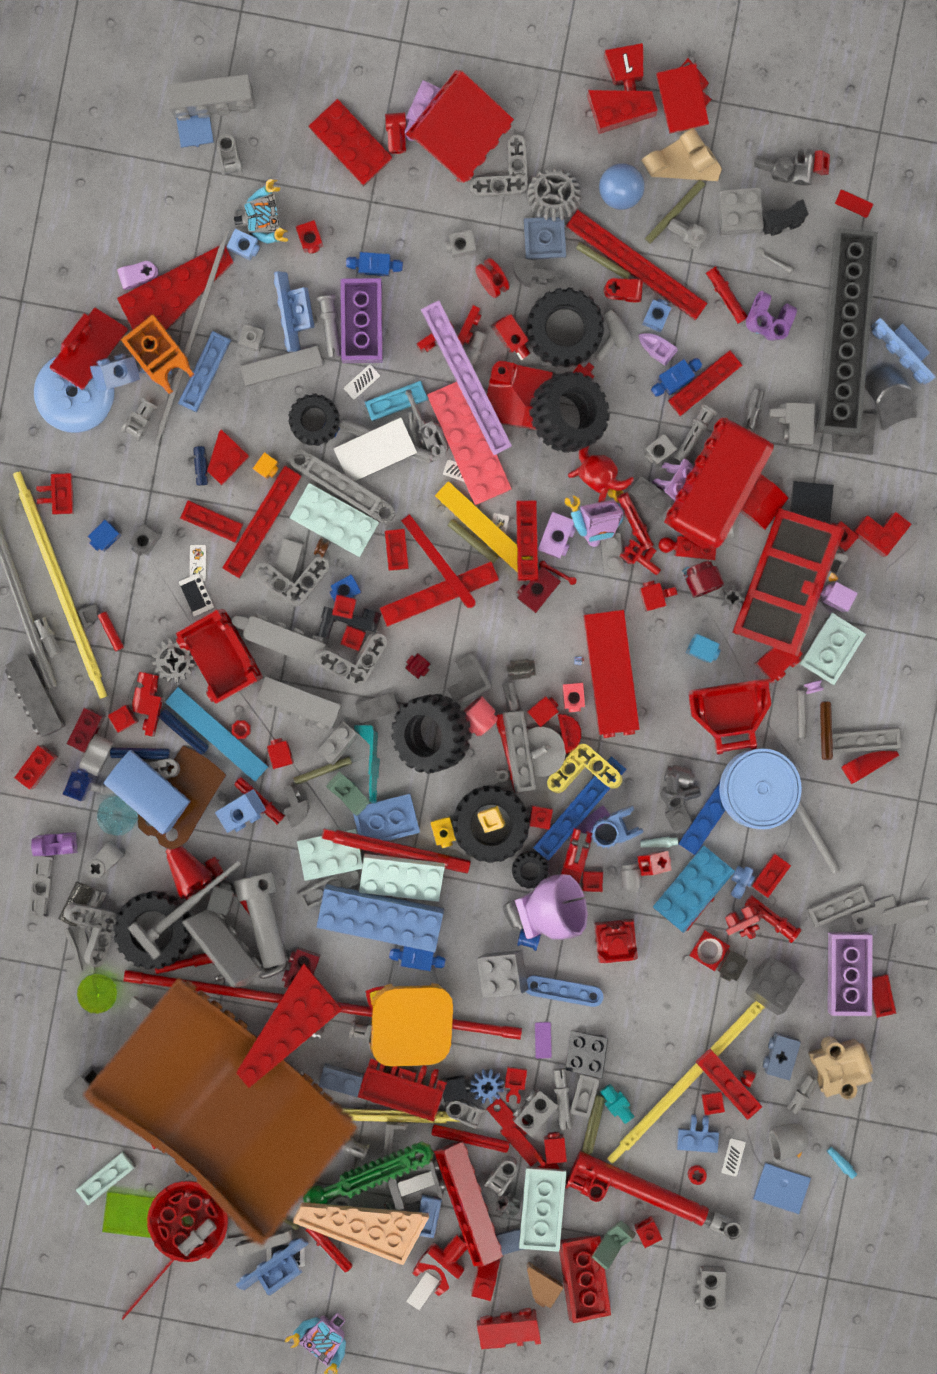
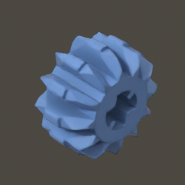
(482, 1080)

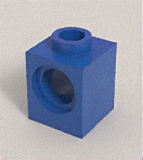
(104, 536)
(350, 581)

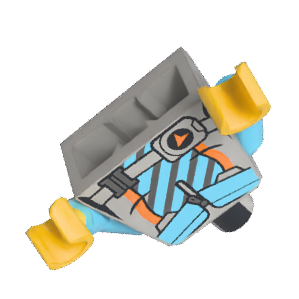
(262, 215)

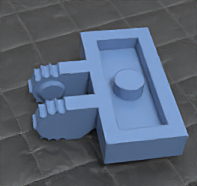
(698, 1140)

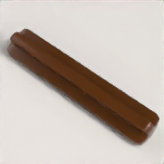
(826, 730)

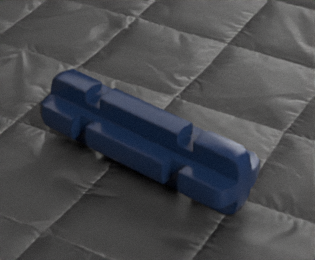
(200, 466)

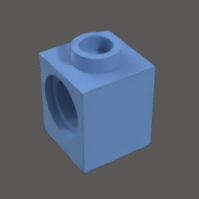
(653, 323)

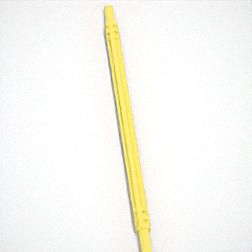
(60, 585)
(394, 1116)
(635, 1134)

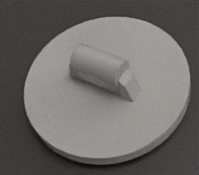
(546, 751)

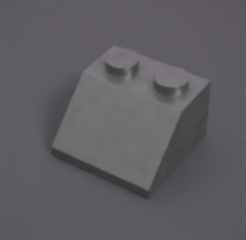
(648, 501)

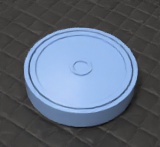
(760, 788)

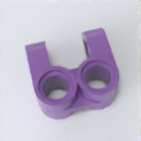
(759, 309)
(54, 844)

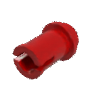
(214, 866)

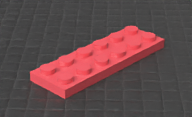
(473, 456)

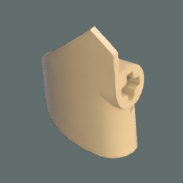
(684, 160)

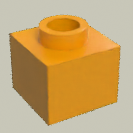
(266, 466)

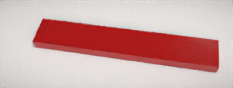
(262, 522)

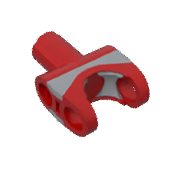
(444, 1262)

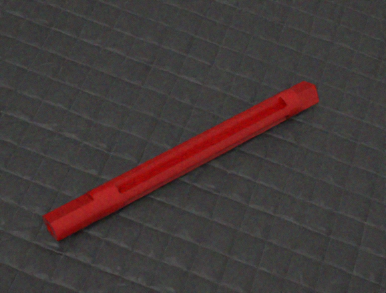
(394, 849)

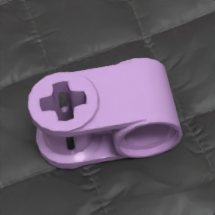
(134, 276)

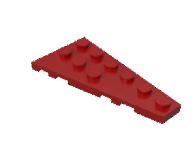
(172, 292)
(295, 1019)

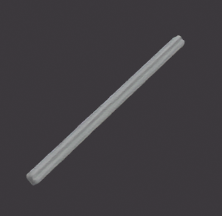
(25, 614)

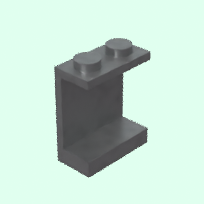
(433, 1190)

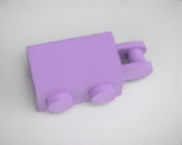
(423, 97)

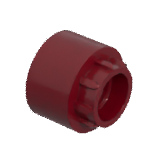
(703, 579)

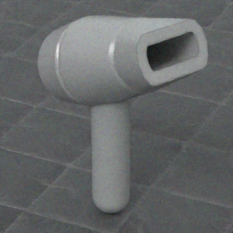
(619, 334)

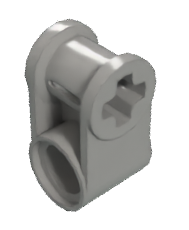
(228, 158)
(106, 857)
(466, 1112)
(499, 1178)

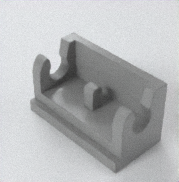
(395, 1137)

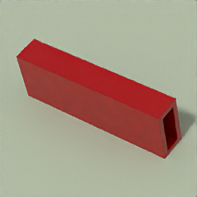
(611, 673)

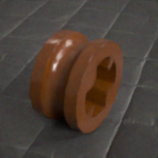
(321, 547)

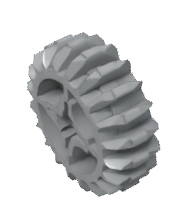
(552, 202)

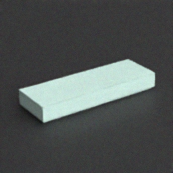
(105, 1178)

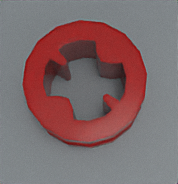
(702, 1178)

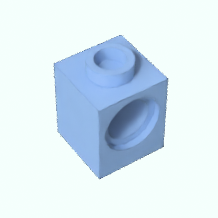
(235, 241)

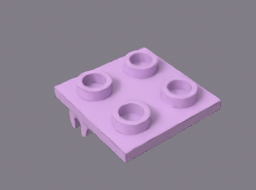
(676, 484)

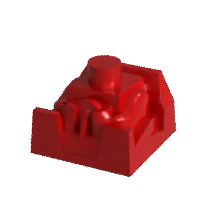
(616, 941)

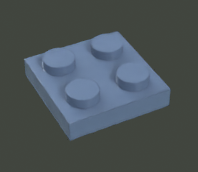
(544, 238)

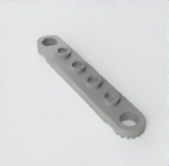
(342, 486)

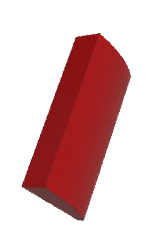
(583, 1279)

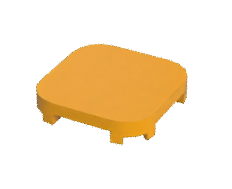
(411, 1025)

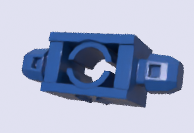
(374, 264)
(676, 377)
(417, 958)

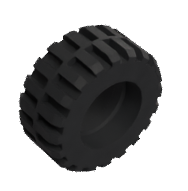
(573, 301)
(589, 402)
(410, 741)
(497, 850)
(133, 948)

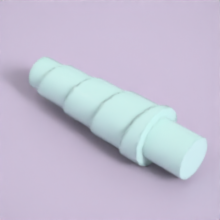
(659, 842)

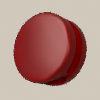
(492, 278)

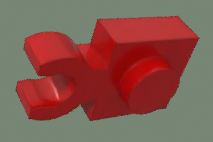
(515, 1081)

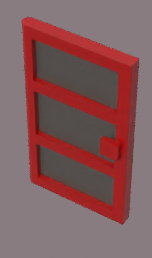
(788, 581)

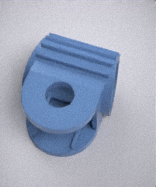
(617, 822)

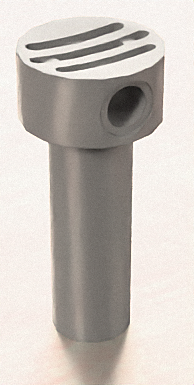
(257, 892)

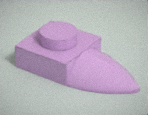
(658, 347)

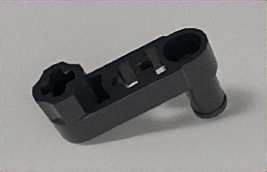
(369, 621)

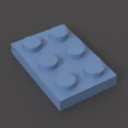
(388, 819)

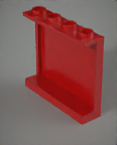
(460, 126)

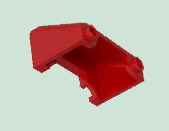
(220, 655)

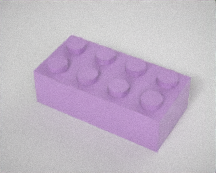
(850, 974)

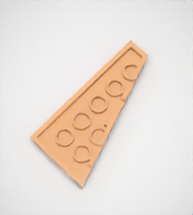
(371, 1229)

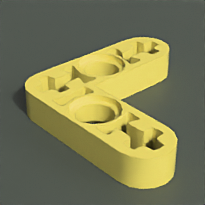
(580, 764)

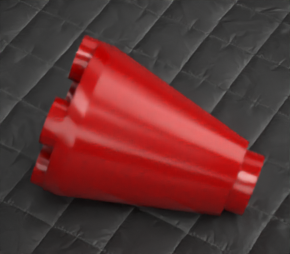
(188, 872)

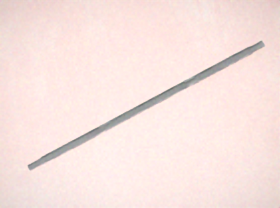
(192, 336)

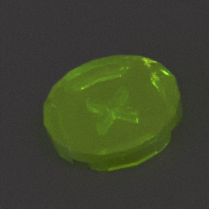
(97, 993)

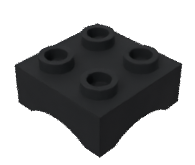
(792, 217)

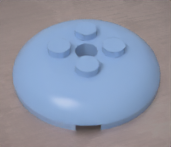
(66, 412)

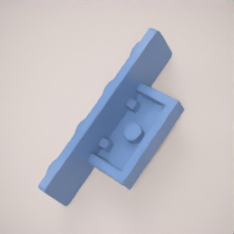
(294, 309)
(276, 1271)

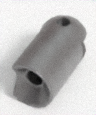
(803, 170)

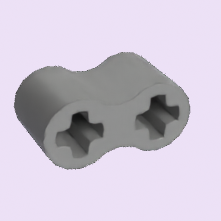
(96, 755)

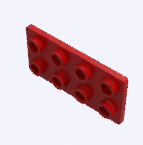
(87, 342)

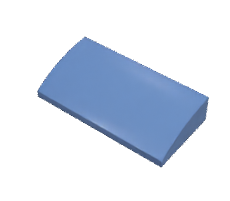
(147, 792)

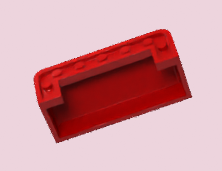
(719, 484)

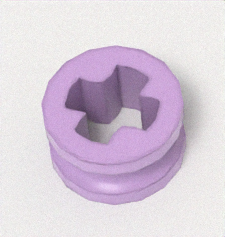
(813, 687)

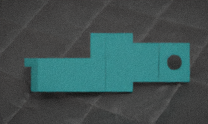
(370, 735)

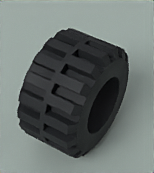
(311, 402)

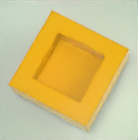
(491, 819)

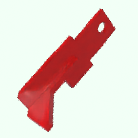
(515, 1134)

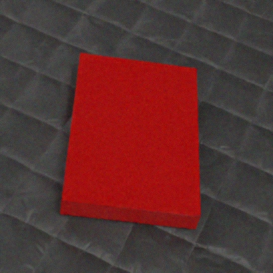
(682, 98)

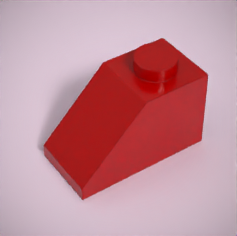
(485, 1280)

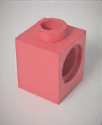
(578, 688)

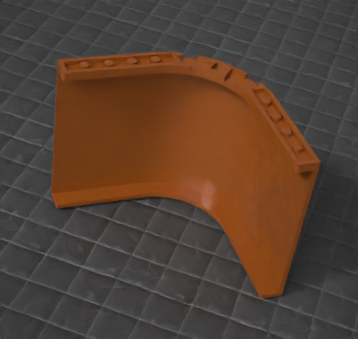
(243, 1144)

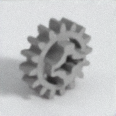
(175, 670)

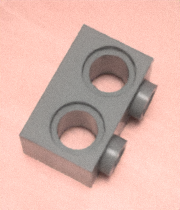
(539, 1116)
(715, 1289)

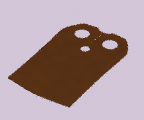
(196, 781)

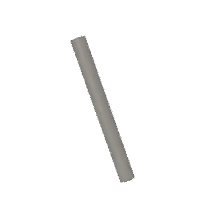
(817, 838)

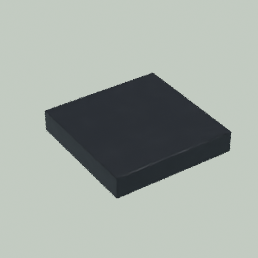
(812, 500)

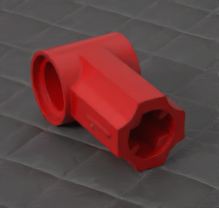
(396, 132)

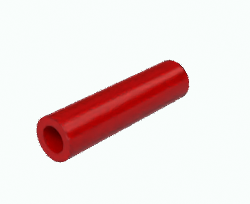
(110, 631)

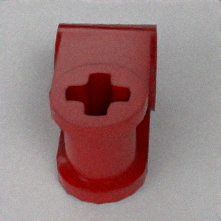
(628, 290)

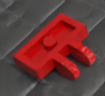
(61, 494)

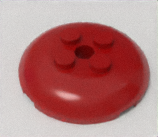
(167, 1224)

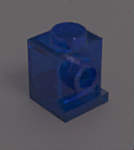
(78, 793)

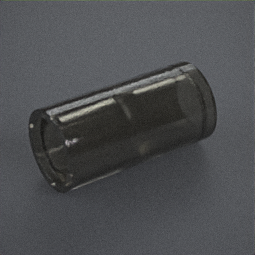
(79, 894)

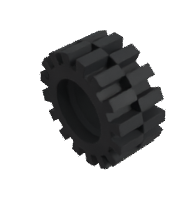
(525, 858)

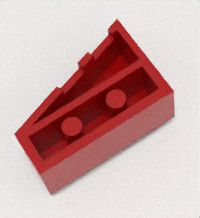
(620, 108)
(508, 1329)

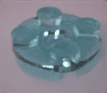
(116, 827)

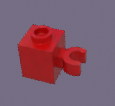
(653, 595)

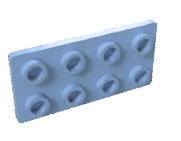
(906, 347)

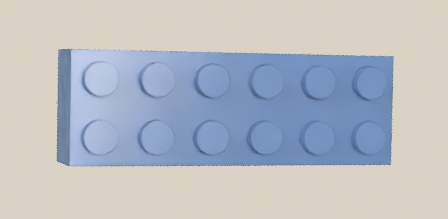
(380, 918)

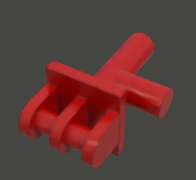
(636, 556)

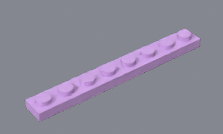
(466, 377)

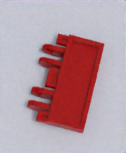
(401, 1091)

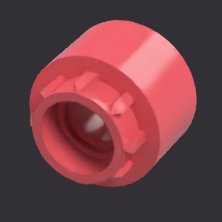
(480, 715)

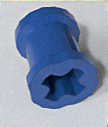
(531, 942)

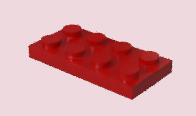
(350, 142)

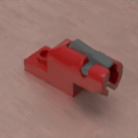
(145, 701)
(577, 854)

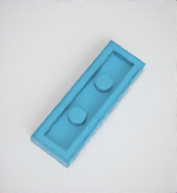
(395, 401)

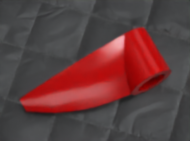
(866, 764)

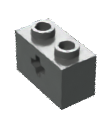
(222, 898)

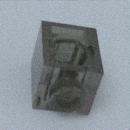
(732, 956)

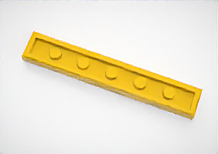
(479, 524)

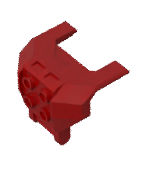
(731, 711)

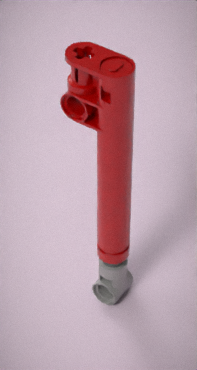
(593, 1172)

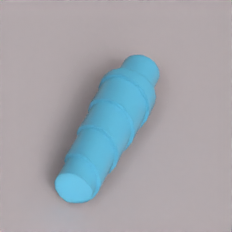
(844, 1165)

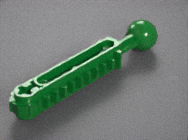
(362, 1178)

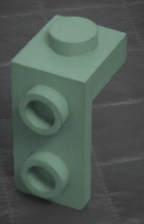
(348, 793)
(612, 1243)

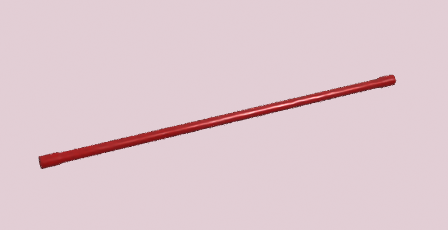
(142, 978)

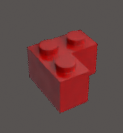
(885, 537)

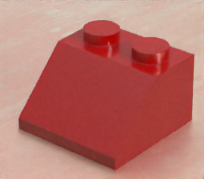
(763, 502)

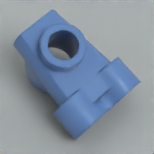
(743, 878)

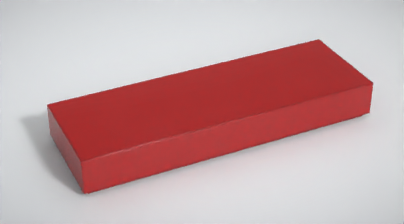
(211, 521)

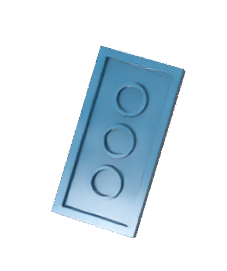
(693, 889)

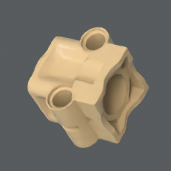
(842, 1066)

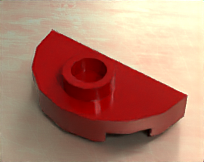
(570, 732)

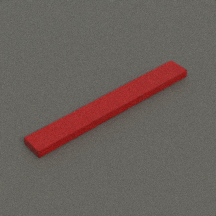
(636, 264)

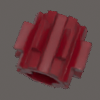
(417, 665)

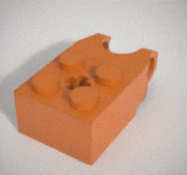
(160, 359)

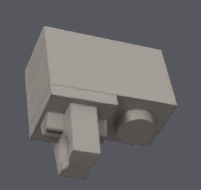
(799, 422)

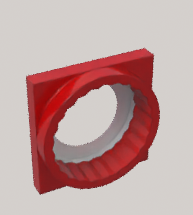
(710, 963)

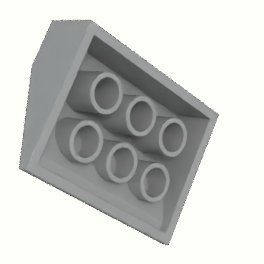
(224, 947)

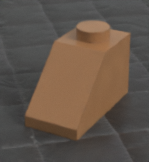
(543, 1286)

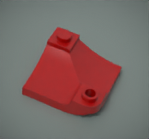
(513, 391)

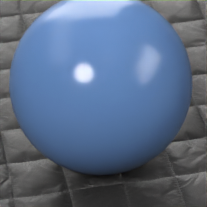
(621, 186)

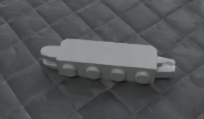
(280, 639)

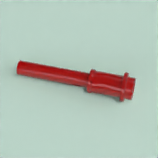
(196, 960)

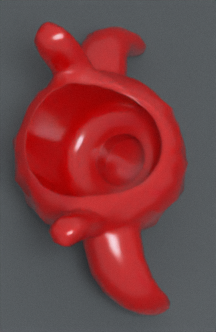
(599, 473)

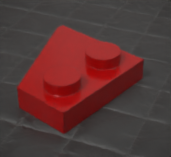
(226, 458)

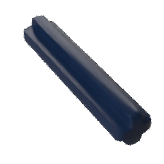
(183, 732)
(143, 753)

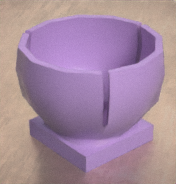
(547, 914)

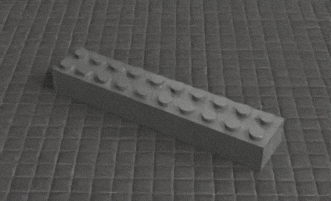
(847, 332)

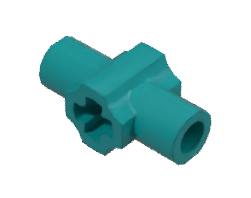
(617, 1104)

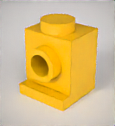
(443, 824)

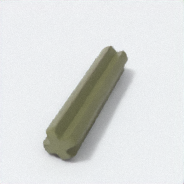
(593, 1124)

